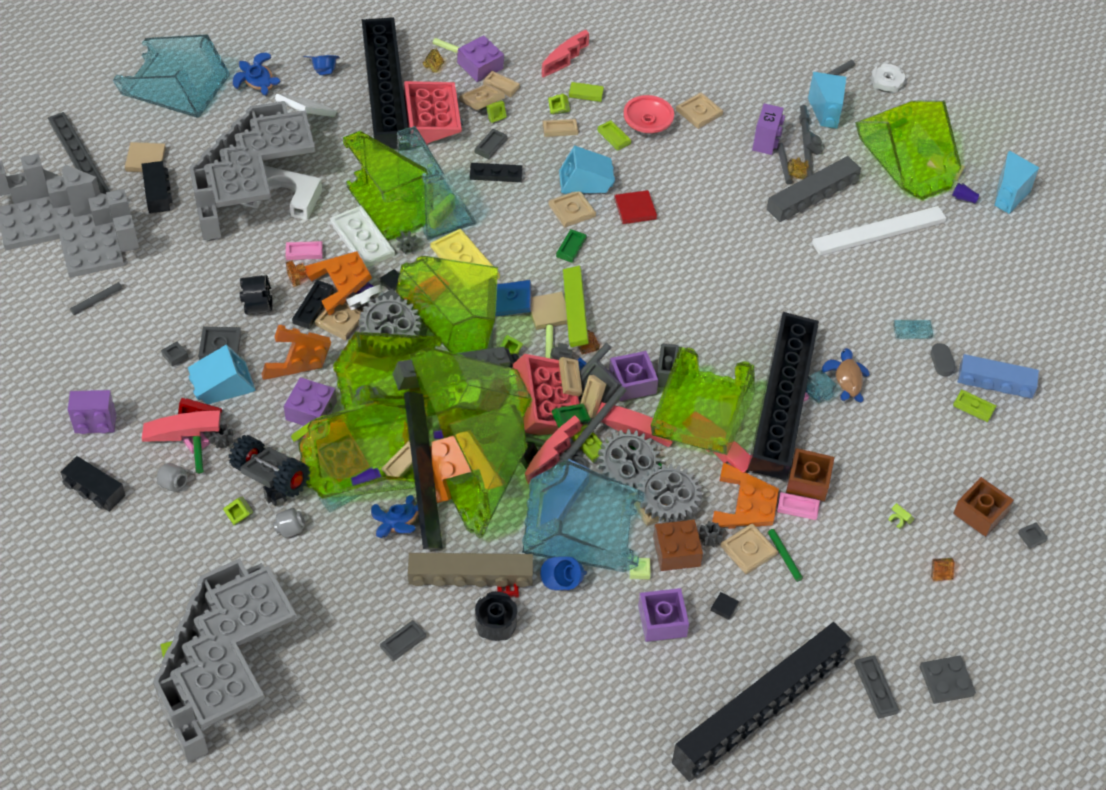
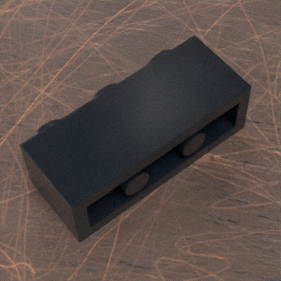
(156, 187)
(92, 484)

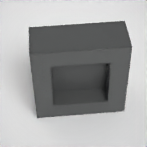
(813, 142)
(174, 353)
(1032, 535)

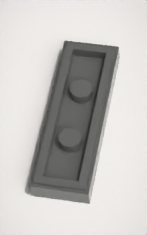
(876, 687)

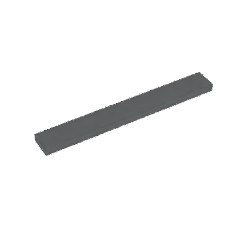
(75, 148)

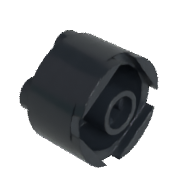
(256, 294)
(496, 616)

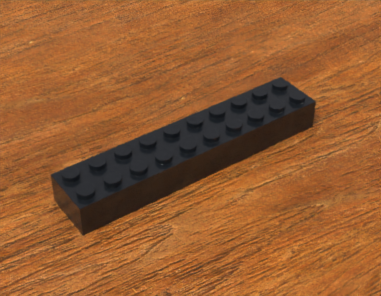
(384, 79)
(783, 396)
(760, 702)

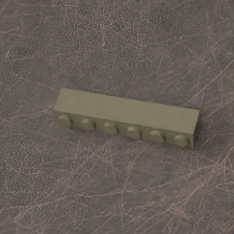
(470, 569)

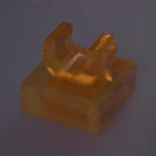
(295, 272)
(592, 346)
(942, 569)

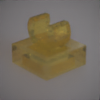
(433, 60)
(797, 168)

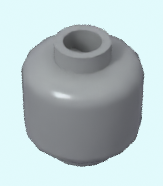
(172, 477)
(289, 522)

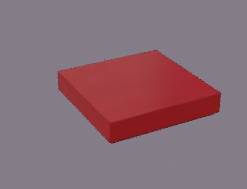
(635, 207)

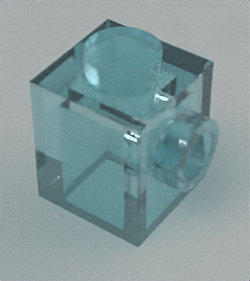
(820, 387)

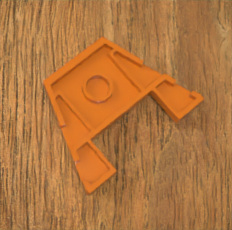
(347, 274)
(305, 353)
(446, 463)
(755, 500)

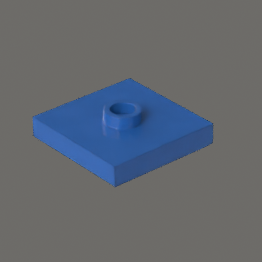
(513, 298)

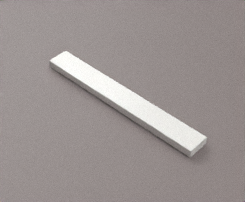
(878, 230)

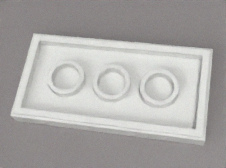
(306, 104)
(362, 236)

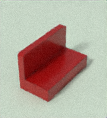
(188, 406)

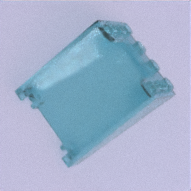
(177, 74)
(443, 203)
(581, 517)

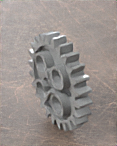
(390, 322)
(643, 453)
(670, 493)

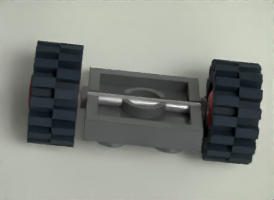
(269, 466)

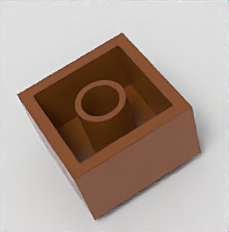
(810, 474)
(983, 506)
(677, 545)

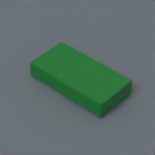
(571, 245)
(565, 413)

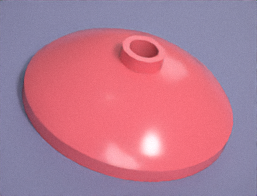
(648, 114)

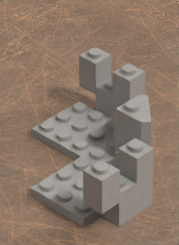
(234, 166)
(69, 208)
(204, 665)

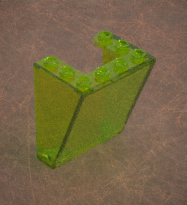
(387, 186)
(370, 362)
(703, 406)

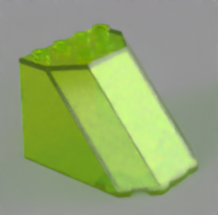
(895, 142)
(452, 300)
(466, 385)
(351, 443)
(493, 450)

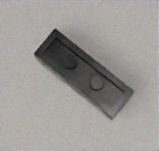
(496, 172)
(312, 304)

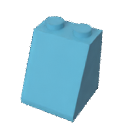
(827, 98)
(586, 172)
(1014, 182)
(220, 376)

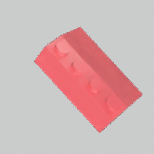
(432, 109)
(545, 387)

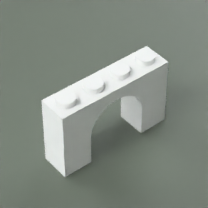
(306, 190)

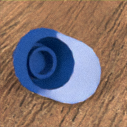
(324, 64)
(562, 573)

